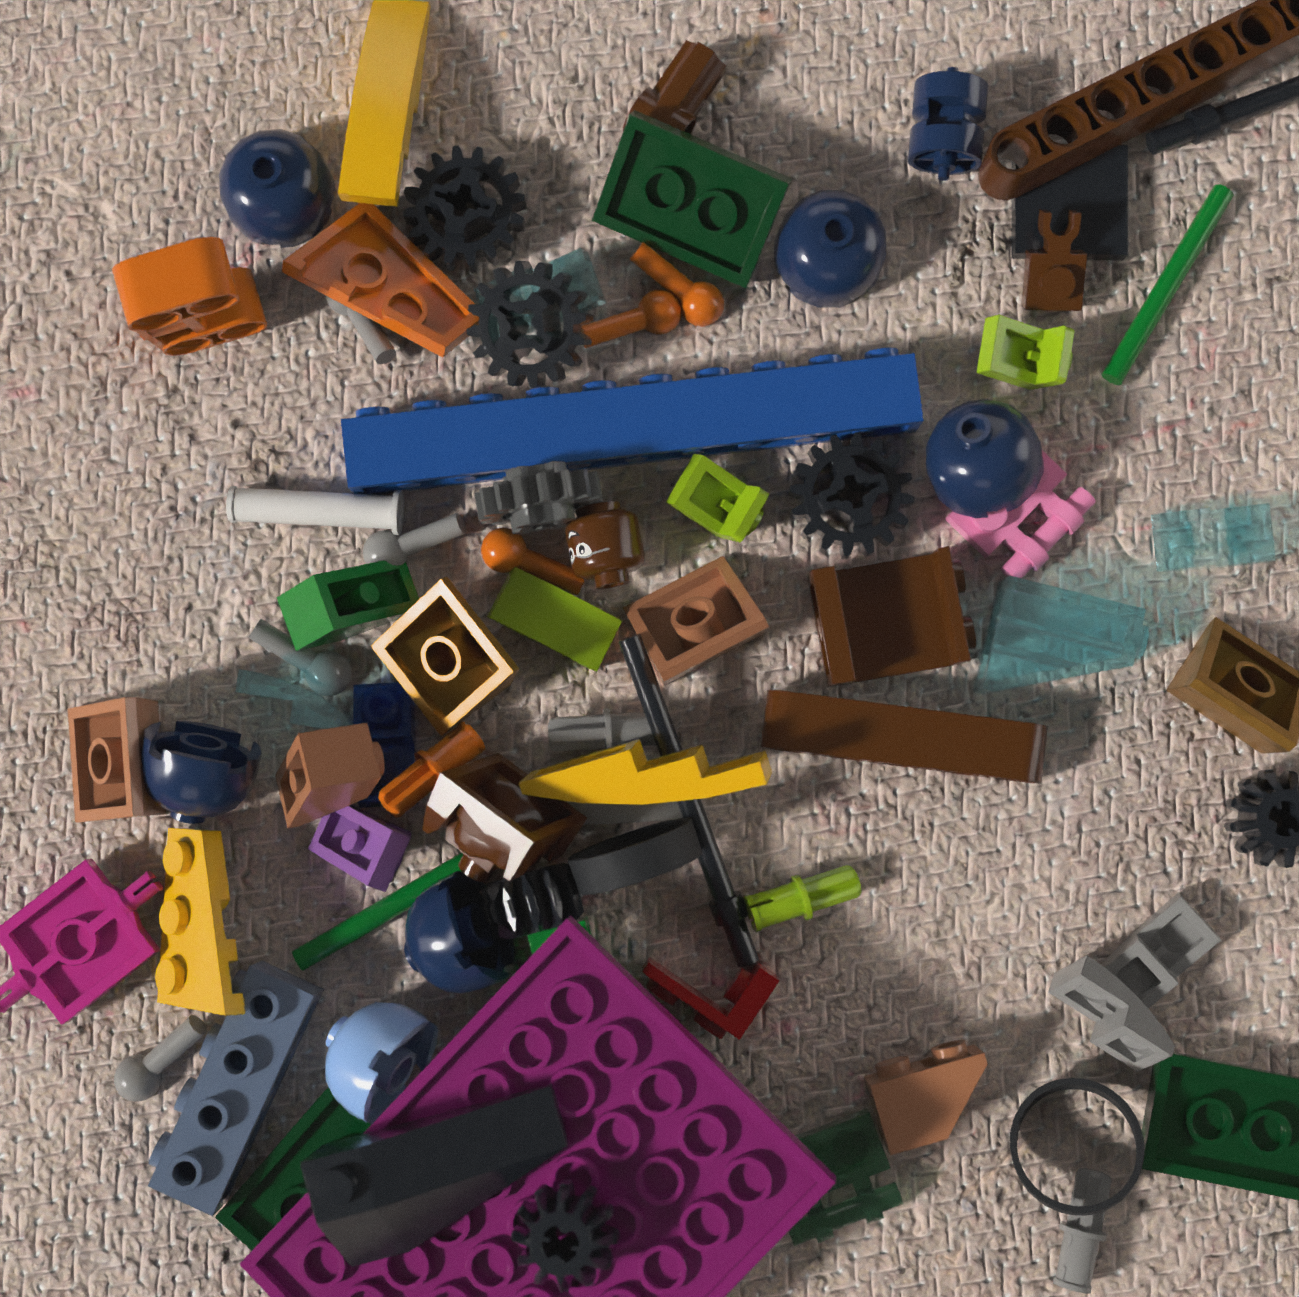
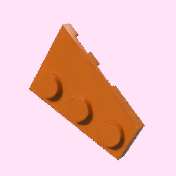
(384, 277)

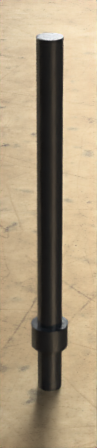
(1206, 121)
(727, 906)

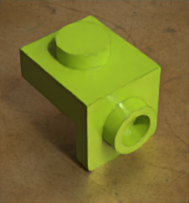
(1025, 353)
(717, 500)

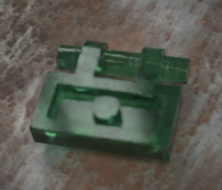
(853, 1154)

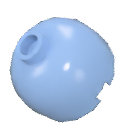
(375, 1055)

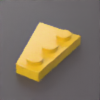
(193, 938)

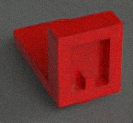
(745, 992)

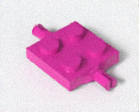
(77, 941)

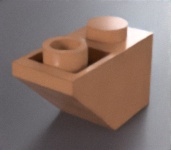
(923, 1098)

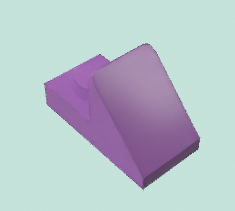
(361, 845)

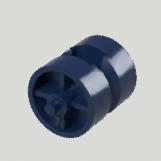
(948, 117)

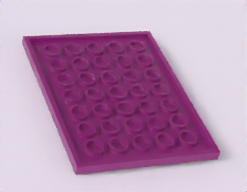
(649, 1118)

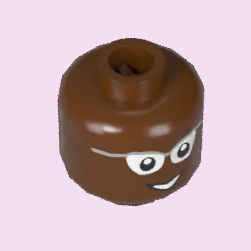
(605, 544)

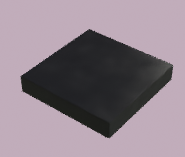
(1096, 191)

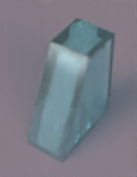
(1055, 635)

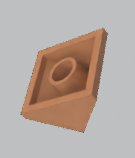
(695, 620)
(107, 759)

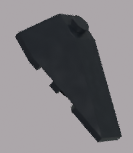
(413, 1179)

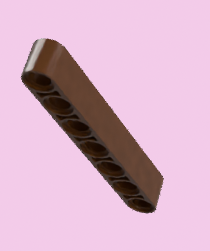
(1135, 107)

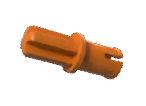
(419, 779)

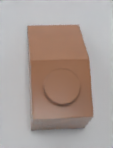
(328, 772)

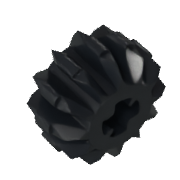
(1260, 832)
(531, 902)
(562, 1256)

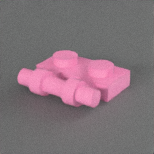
(1001, 526)

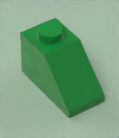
(346, 602)

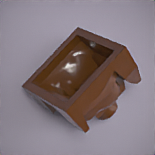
(497, 823)

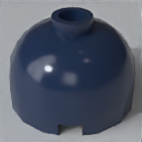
(276, 188)
(830, 248)
(984, 458)
(197, 769)
(451, 938)

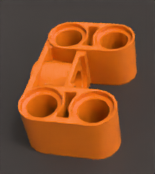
(188, 297)

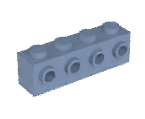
(234, 1088)

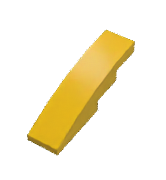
(384, 102)
(626, 776)

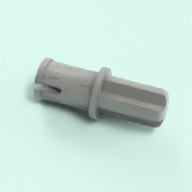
(598, 731)
(1082, 1232)

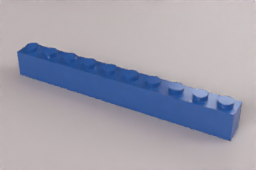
(633, 423)

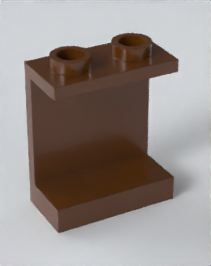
(891, 617)

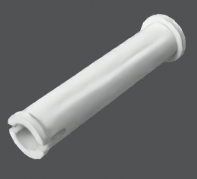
(316, 508)

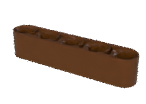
(904, 736)

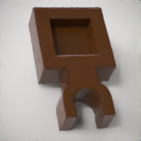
(1056, 274)

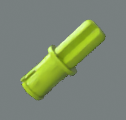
(802, 897)

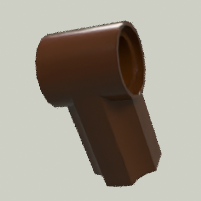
(682, 87)

